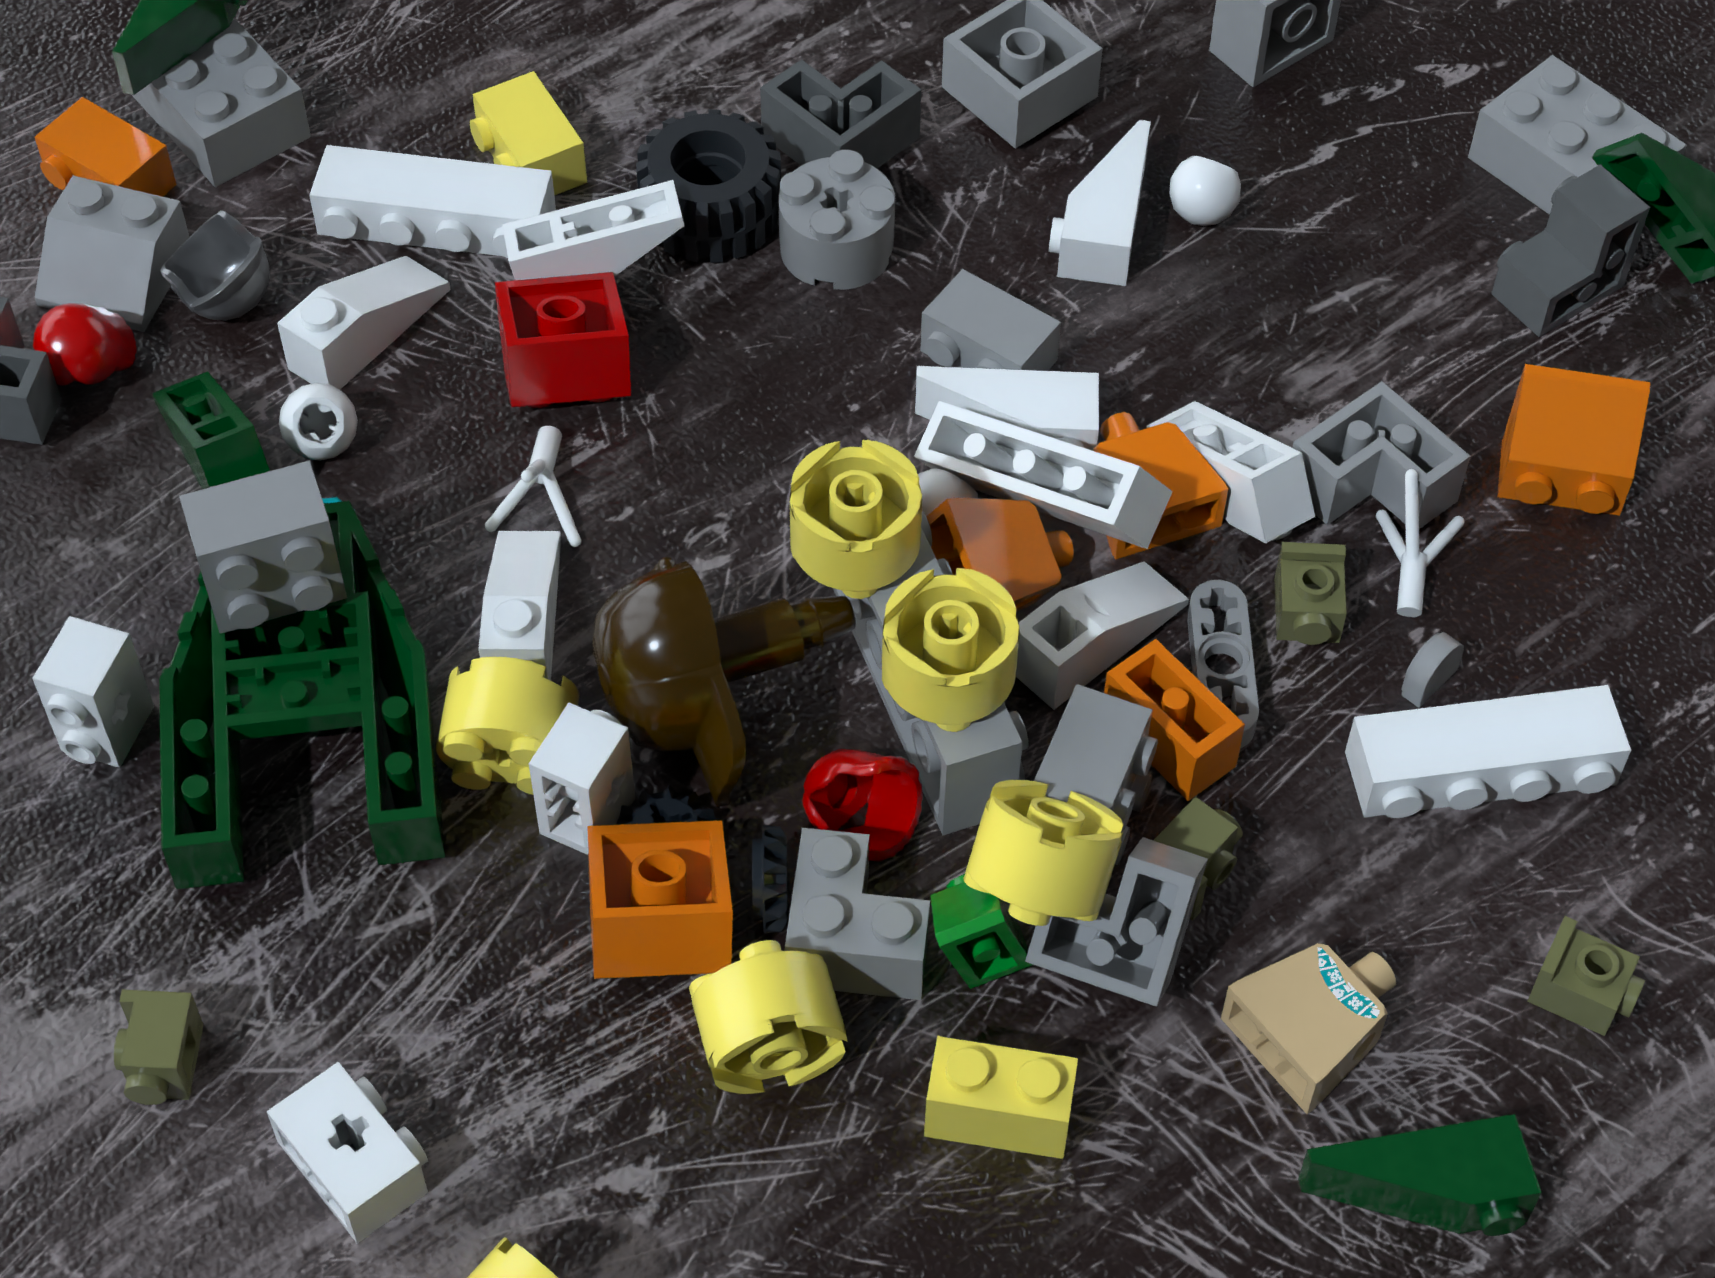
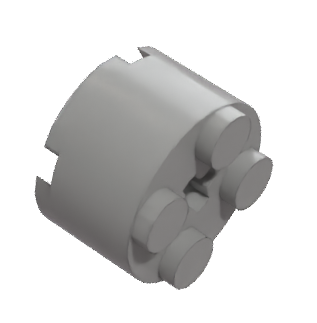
(836, 221)

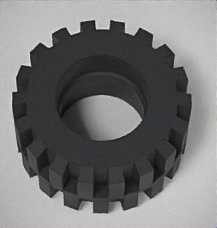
(723, 181)

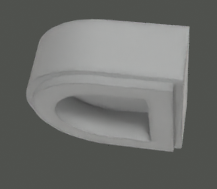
(1431, 668)

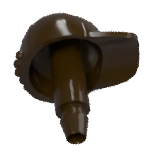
(671, 662)

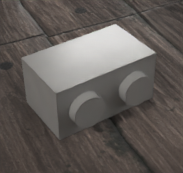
(987, 329)

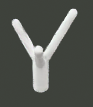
(540, 471)
(1411, 559)

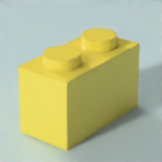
(528, 130)
(1000, 1097)

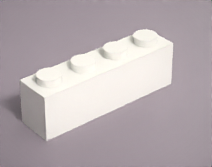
(424, 199)
(1048, 472)
(1486, 751)

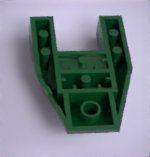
(293, 676)

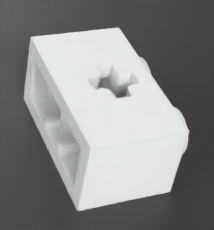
(93, 692)
(581, 775)
(358, 1186)

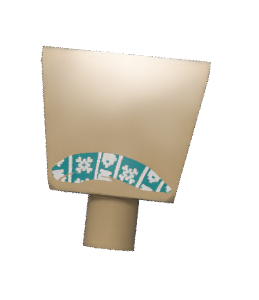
(1310, 1018)

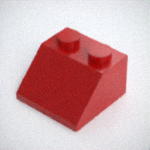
(563, 339)

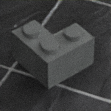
(815, 118)
(1577, 256)
(26, 385)

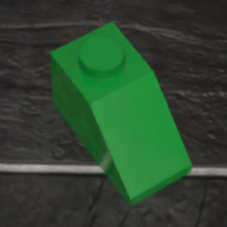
(977, 933)

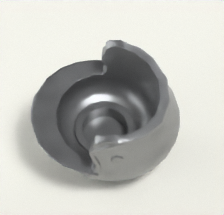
(219, 269)

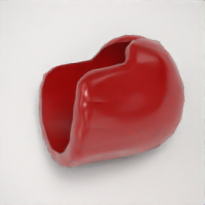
(84, 343)
(848, 780)

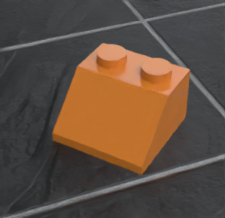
(1572, 439)
(659, 899)

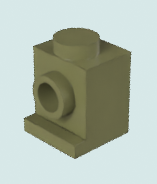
(1310, 592)
(1206, 834)
(1586, 979)
(158, 1046)

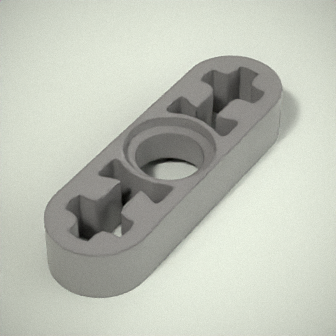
(1232, 641)

